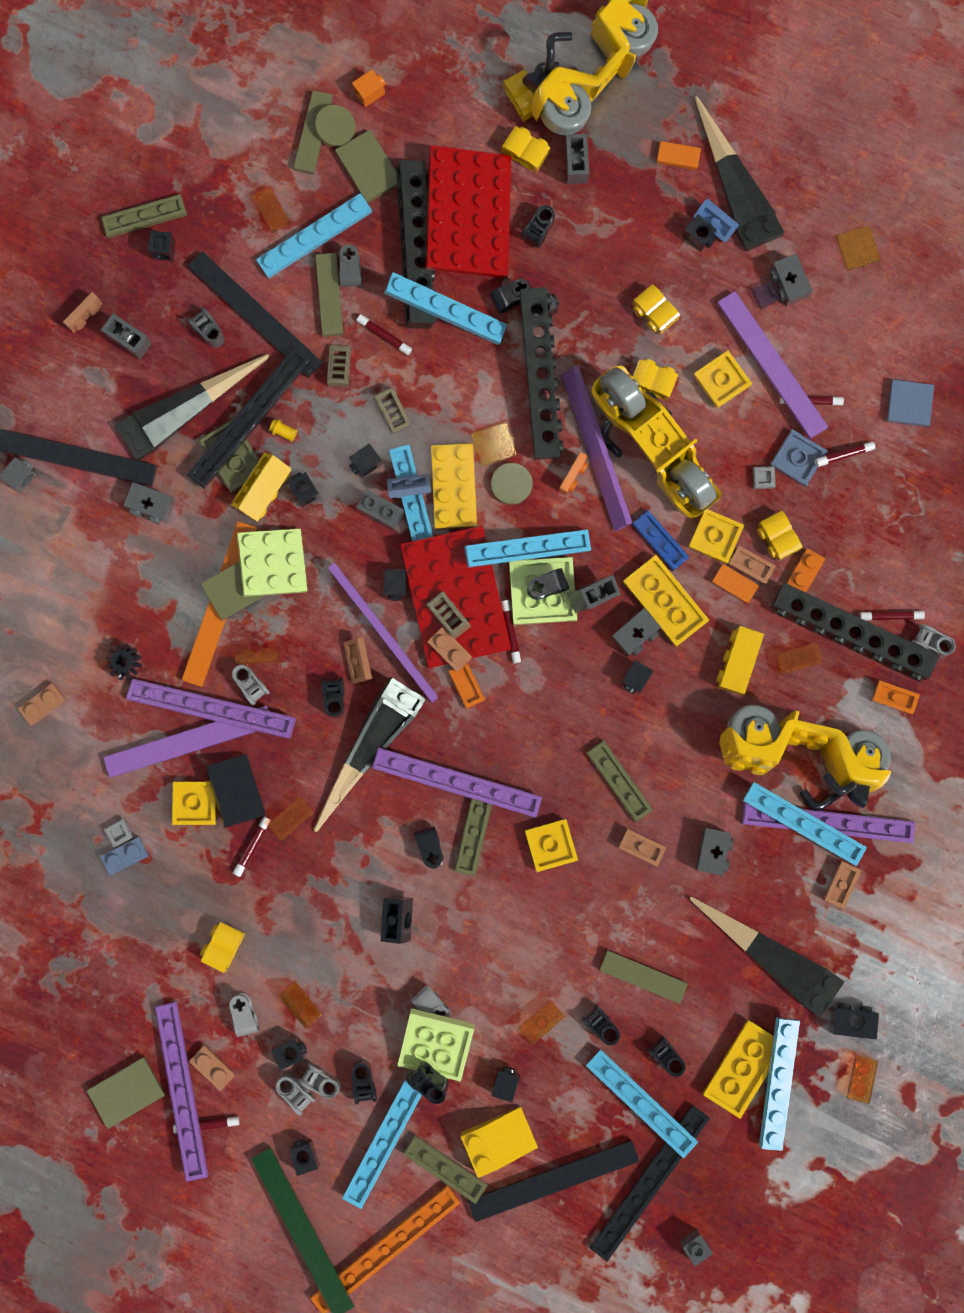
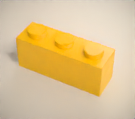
(261, 487)
(739, 660)

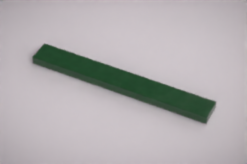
(302, 1232)

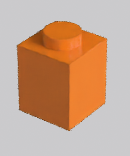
(369, 87)

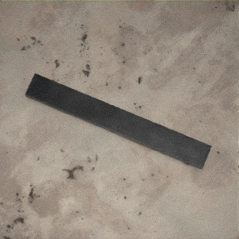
(251, 310)
(248, 418)
(77, 458)
(554, 1180)
(644, 1189)

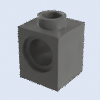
(18, 474)
(696, 1247)

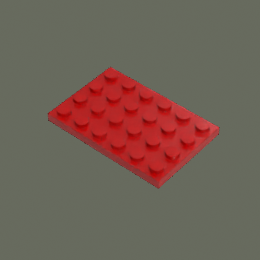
(468, 212)
(440, 566)

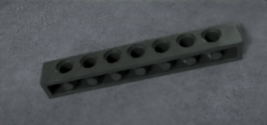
(407, 172)
(530, 298)
(924, 658)

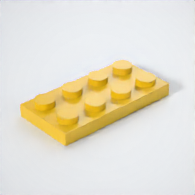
(454, 486)
(666, 600)
(741, 1070)

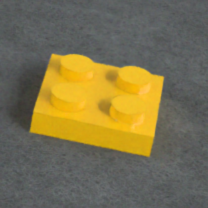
(722, 379)
(716, 536)
(193, 804)
(551, 845)

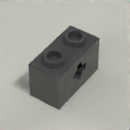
(577, 158)
(792, 270)
(126, 336)
(140, 495)
(380, 510)
(594, 594)
(624, 637)
(705, 860)

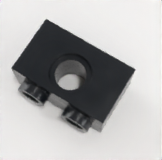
(396, 919)
(866, 1027)

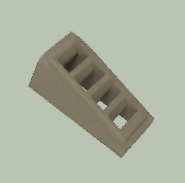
(339, 382)
(390, 391)
(459, 629)

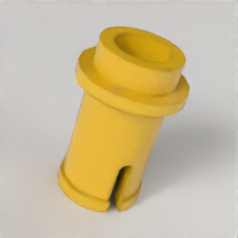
(283, 430)

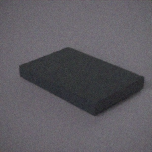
(235, 791)

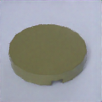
(334, 125)
(511, 484)

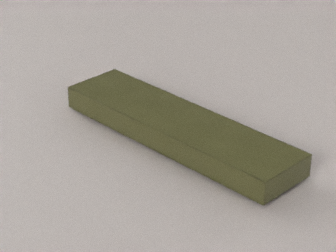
(310, 144)
(144, 216)
(329, 295)
(619, 781)
(473, 837)
(643, 977)
(445, 1169)

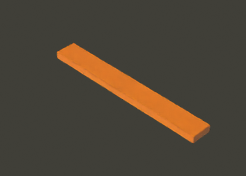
(212, 625)
(393, 1243)

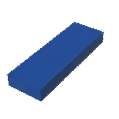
(660, 540)

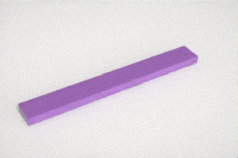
(772, 365)
(596, 448)
(384, 634)
(211, 708)
(173, 747)
(457, 782)
(845, 823)
(181, 1091)

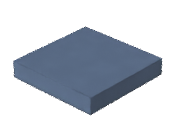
(910, 403)
(798, 457)

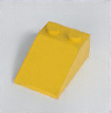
(498, 1141)

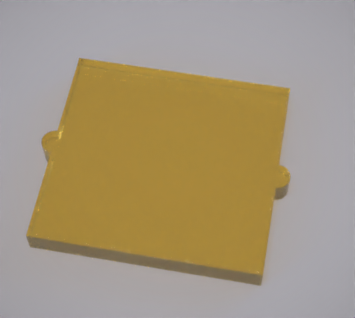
(858, 248)
(494, 444)

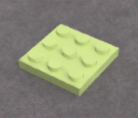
(271, 562)
(546, 610)
(437, 1041)

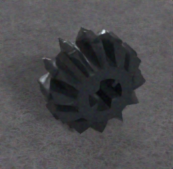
(116, 658)

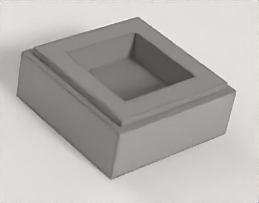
(763, 477)
(118, 833)

